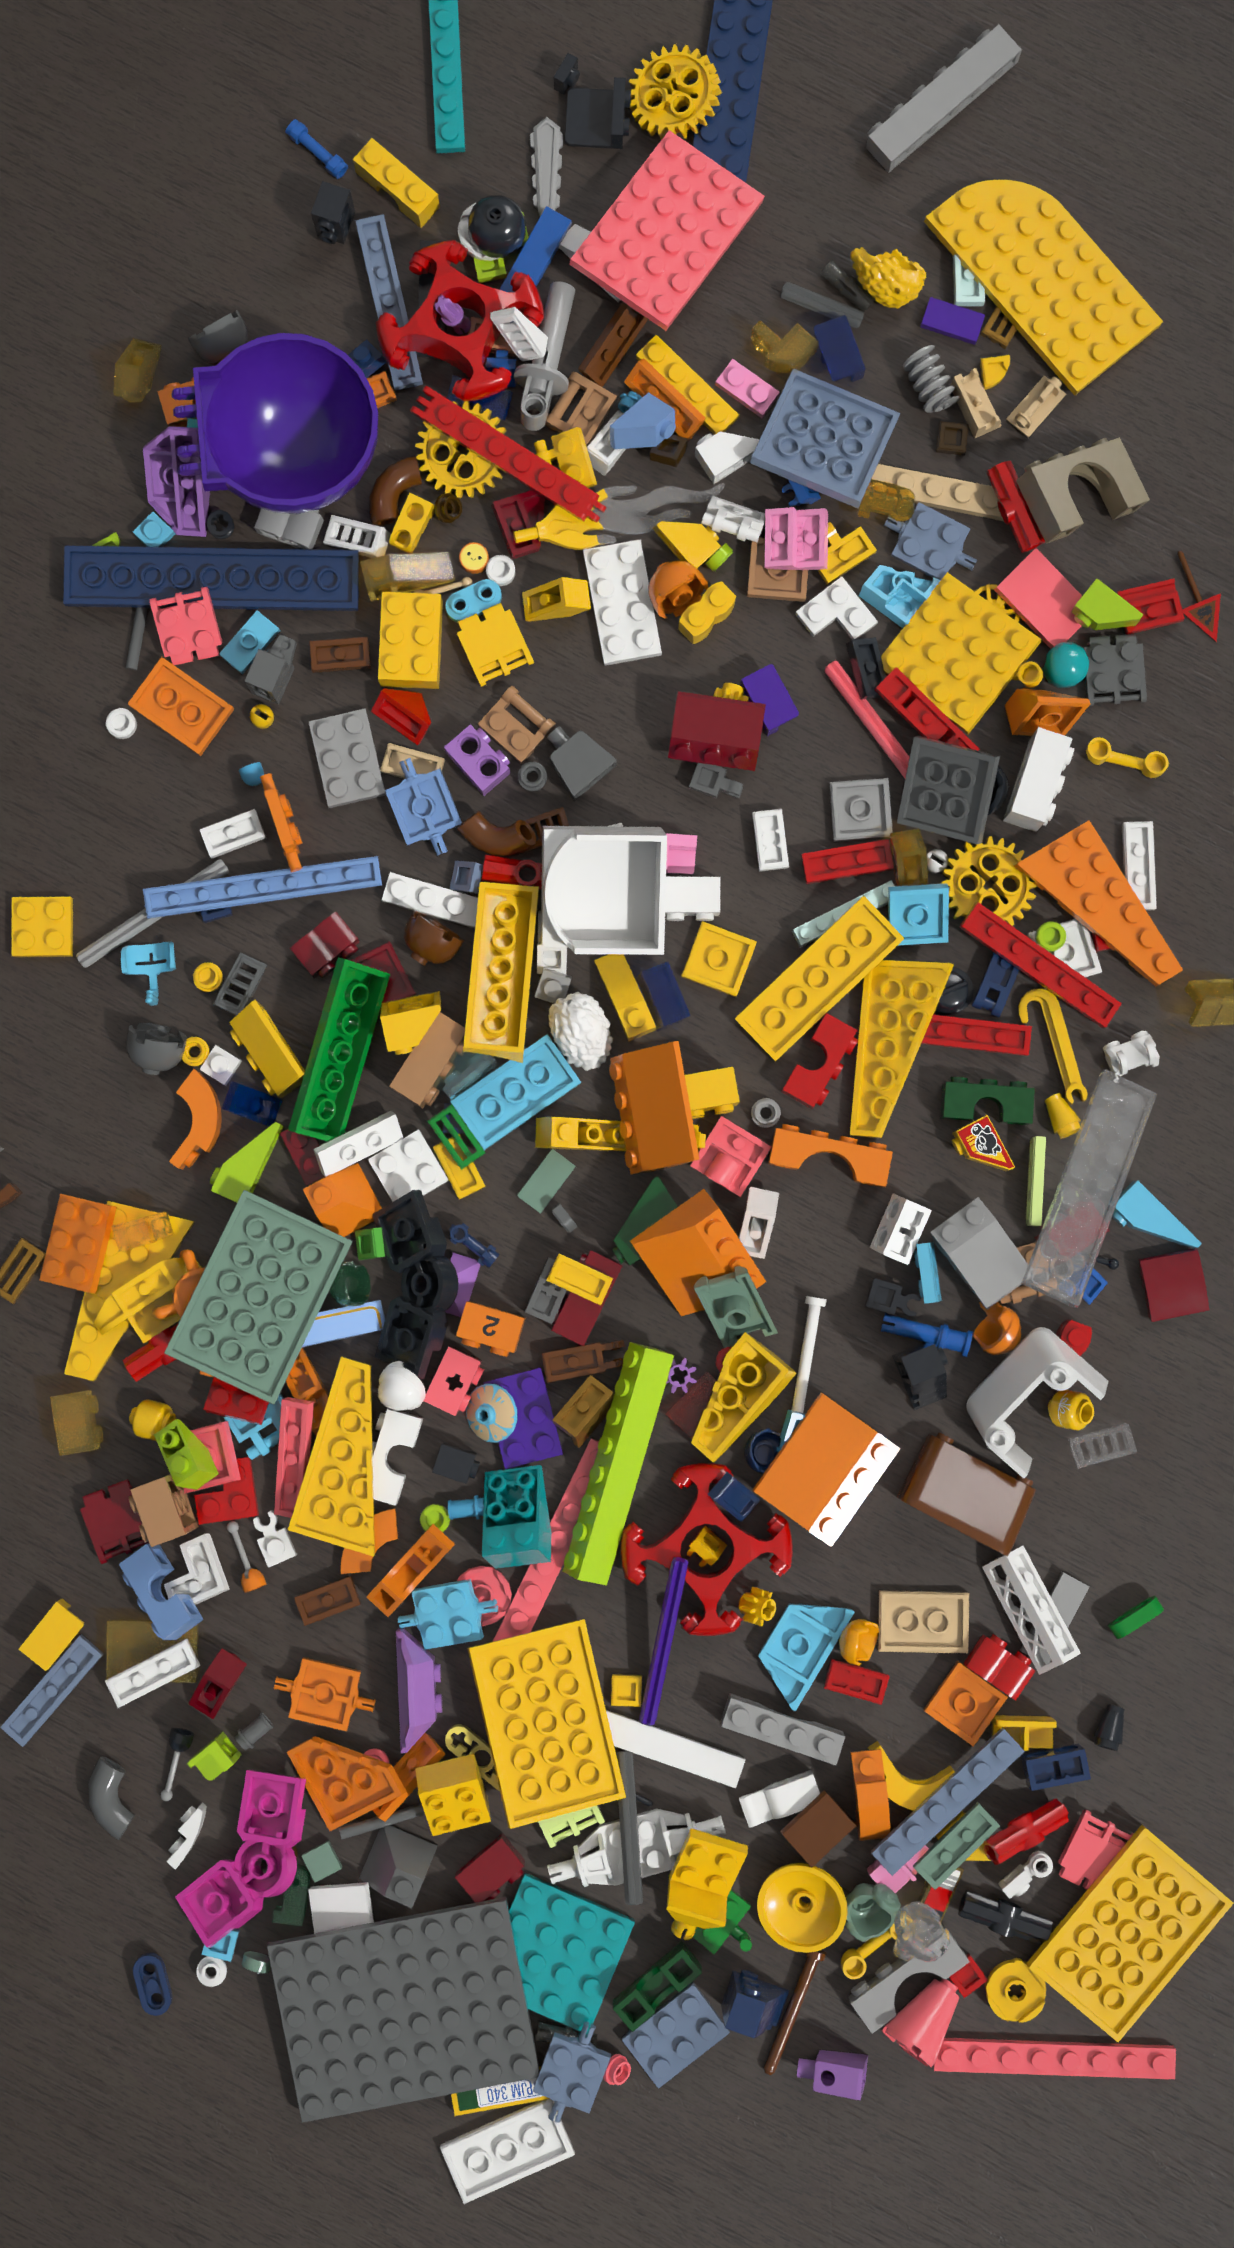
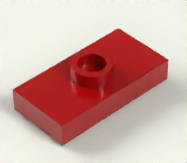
(856, 1681)

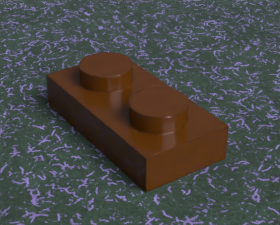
(340, 654)
(327, 1600)

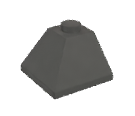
(398, 1864)

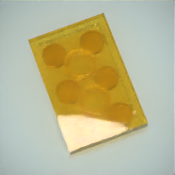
(135, 1641)

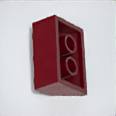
(716, 731)

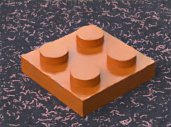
(965, 1703)

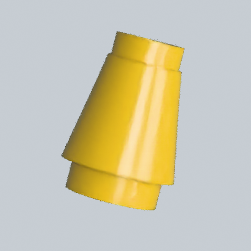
(1062, 1117)

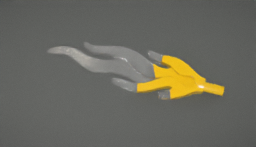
(620, 516)

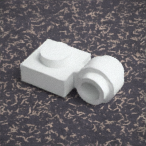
(1018, 1880)

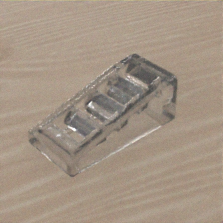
(1127, 1437)

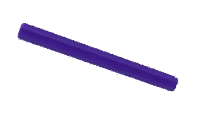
(663, 1641)

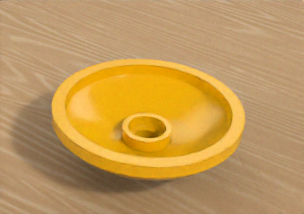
(801, 1924)

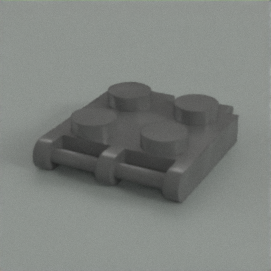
(1115, 669)

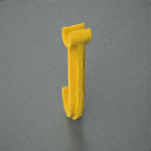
(1059, 1039)

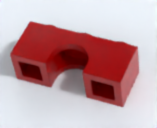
(809, 1085)

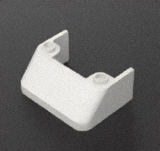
(1035, 1359)

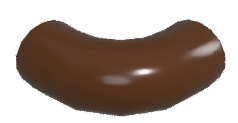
(388, 489)
(495, 839)

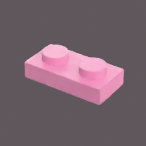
(747, 388)

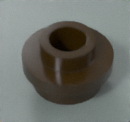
(448, 508)

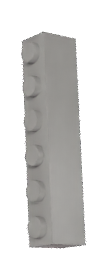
(943, 98)

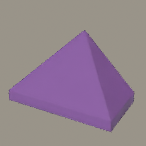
(467, 1272)

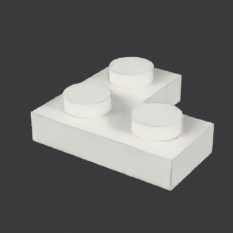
(839, 604)
(205, 1571)

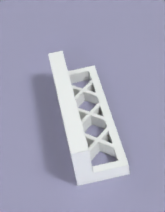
(1035, 1607)

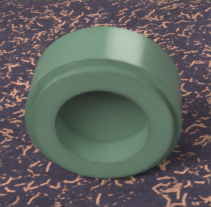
(256, 1962)

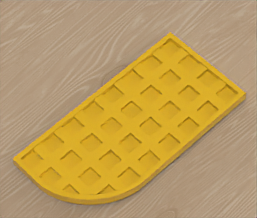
(1045, 276)

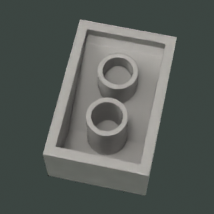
(981, 1252)

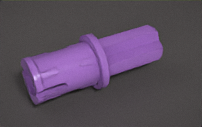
(452, 315)

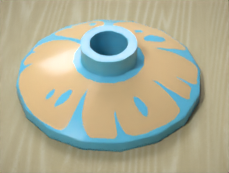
(500, 1411)

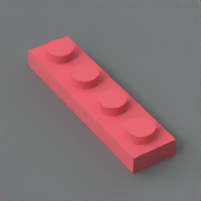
(292, 1452)

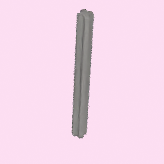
(138, 922)

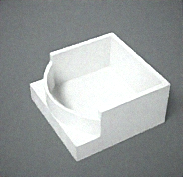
(604, 889)

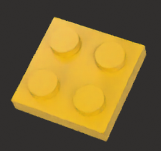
(42, 926)

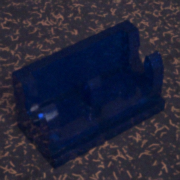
(662, 995)

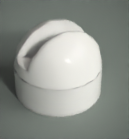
(932, 865)

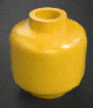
(150, 1418)

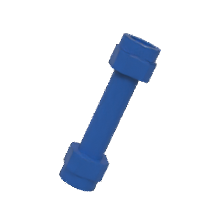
(299, 134)

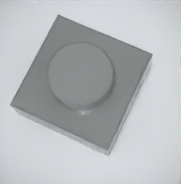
(552, 985)

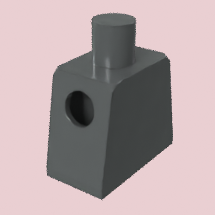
(579, 761)

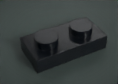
(866, 666)

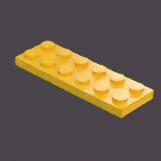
(819, 978)

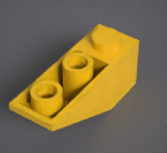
(578, 1134)

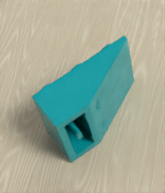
(516, 1518)

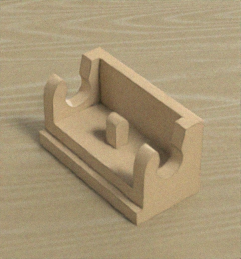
(975, 404)

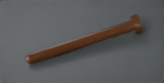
(793, 2010)

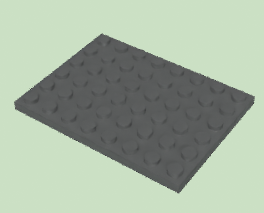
(403, 2009)

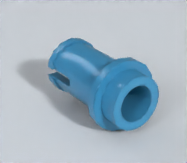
(466, 1508)

